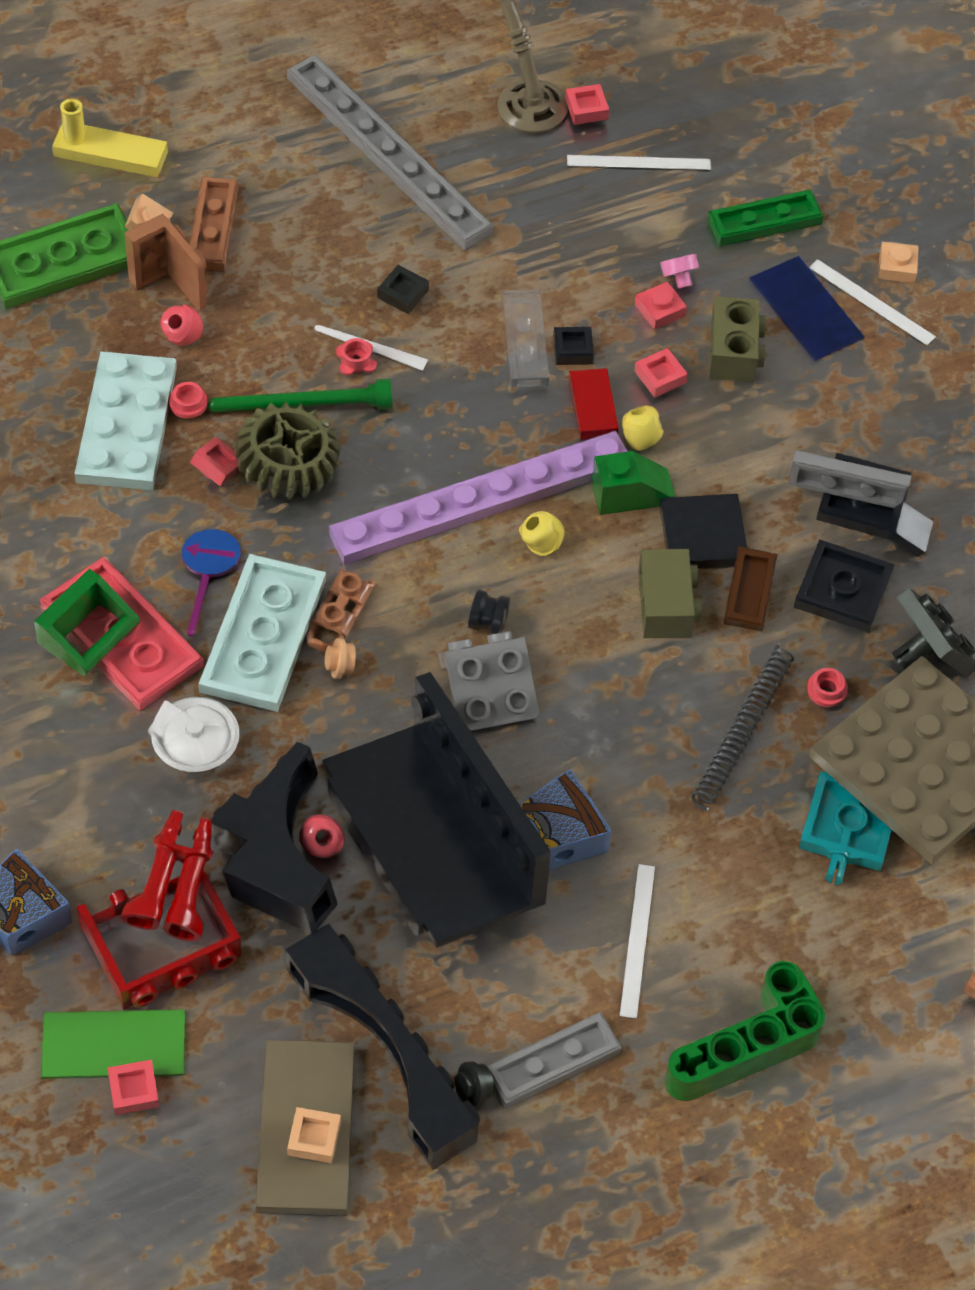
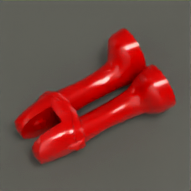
(147, 909)

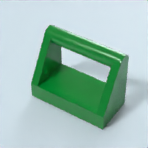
(72, 609)

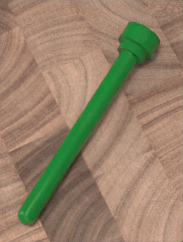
(376, 394)

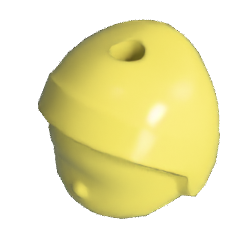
(642, 427)
(542, 533)

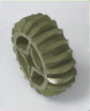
(292, 441)

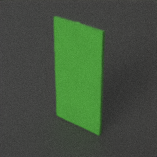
(94, 1040)

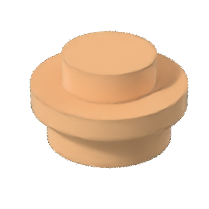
(340, 658)

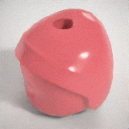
(182, 325)
(321, 847)

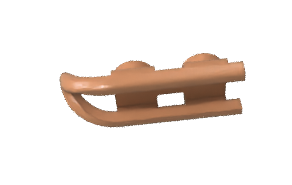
(332, 614)

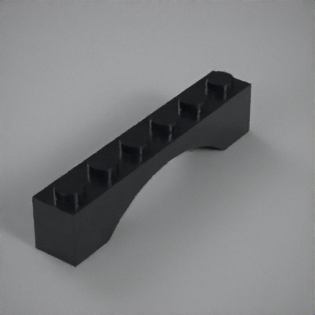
(332, 977)

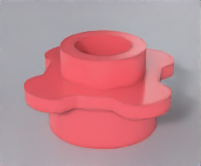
(354, 349)

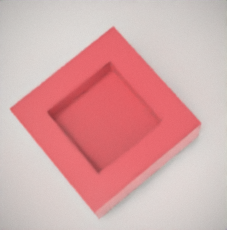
(587, 104)
(660, 305)
(661, 372)
(216, 461)
(133, 1087)

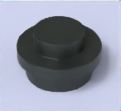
(474, 1082)

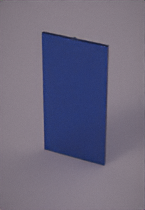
(806, 308)

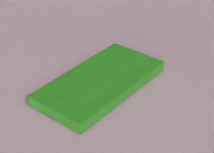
(62, 255)

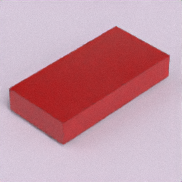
(593, 402)

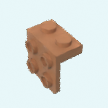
(162, 250)

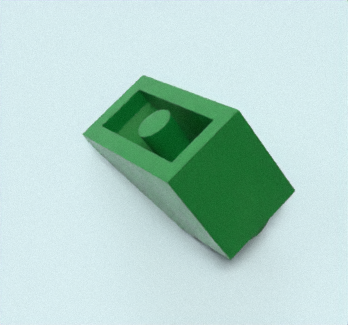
(629, 482)

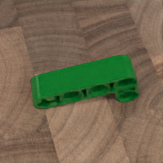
(740, 1041)

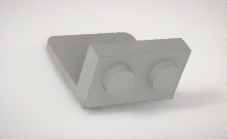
(491, 681)

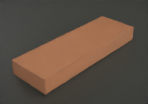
(214, 220)

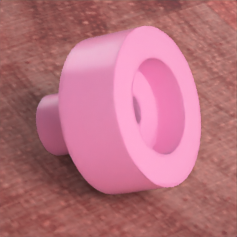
(680, 268)

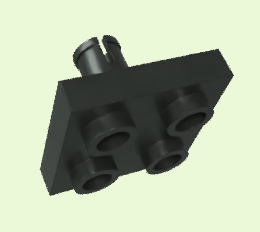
(934, 635)

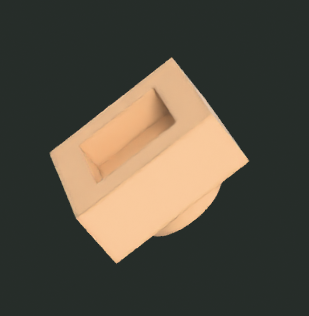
(145, 210)
(898, 262)
(314, 1135)

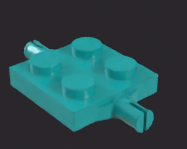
(843, 830)

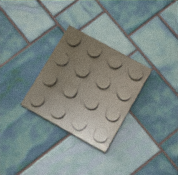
(910, 758)

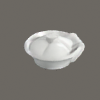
(194, 733)

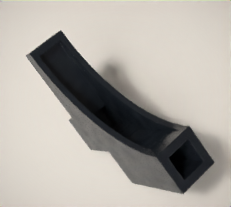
(264, 862)

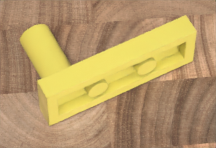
(104, 146)

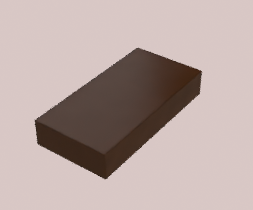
(750, 589)

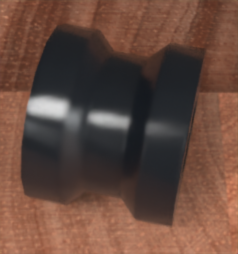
(488, 612)

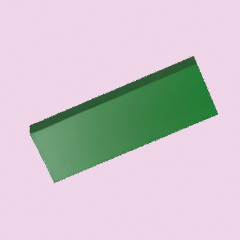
(765, 217)

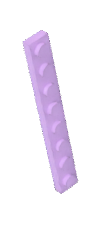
(470, 499)

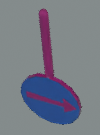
(208, 555)

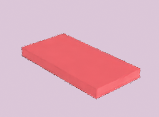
(148, 658)

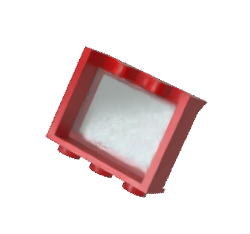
(151, 961)

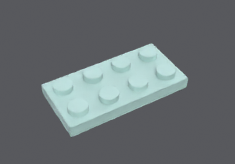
(126, 421)
(262, 632)

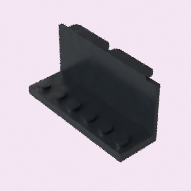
(440, 823)

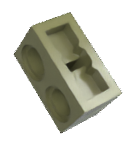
(735, 339)

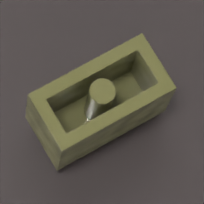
(667, 593)

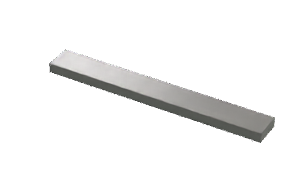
(390, 152)

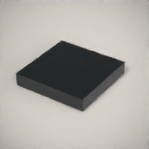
(857, 514)
(706, 526)
(844, 586)

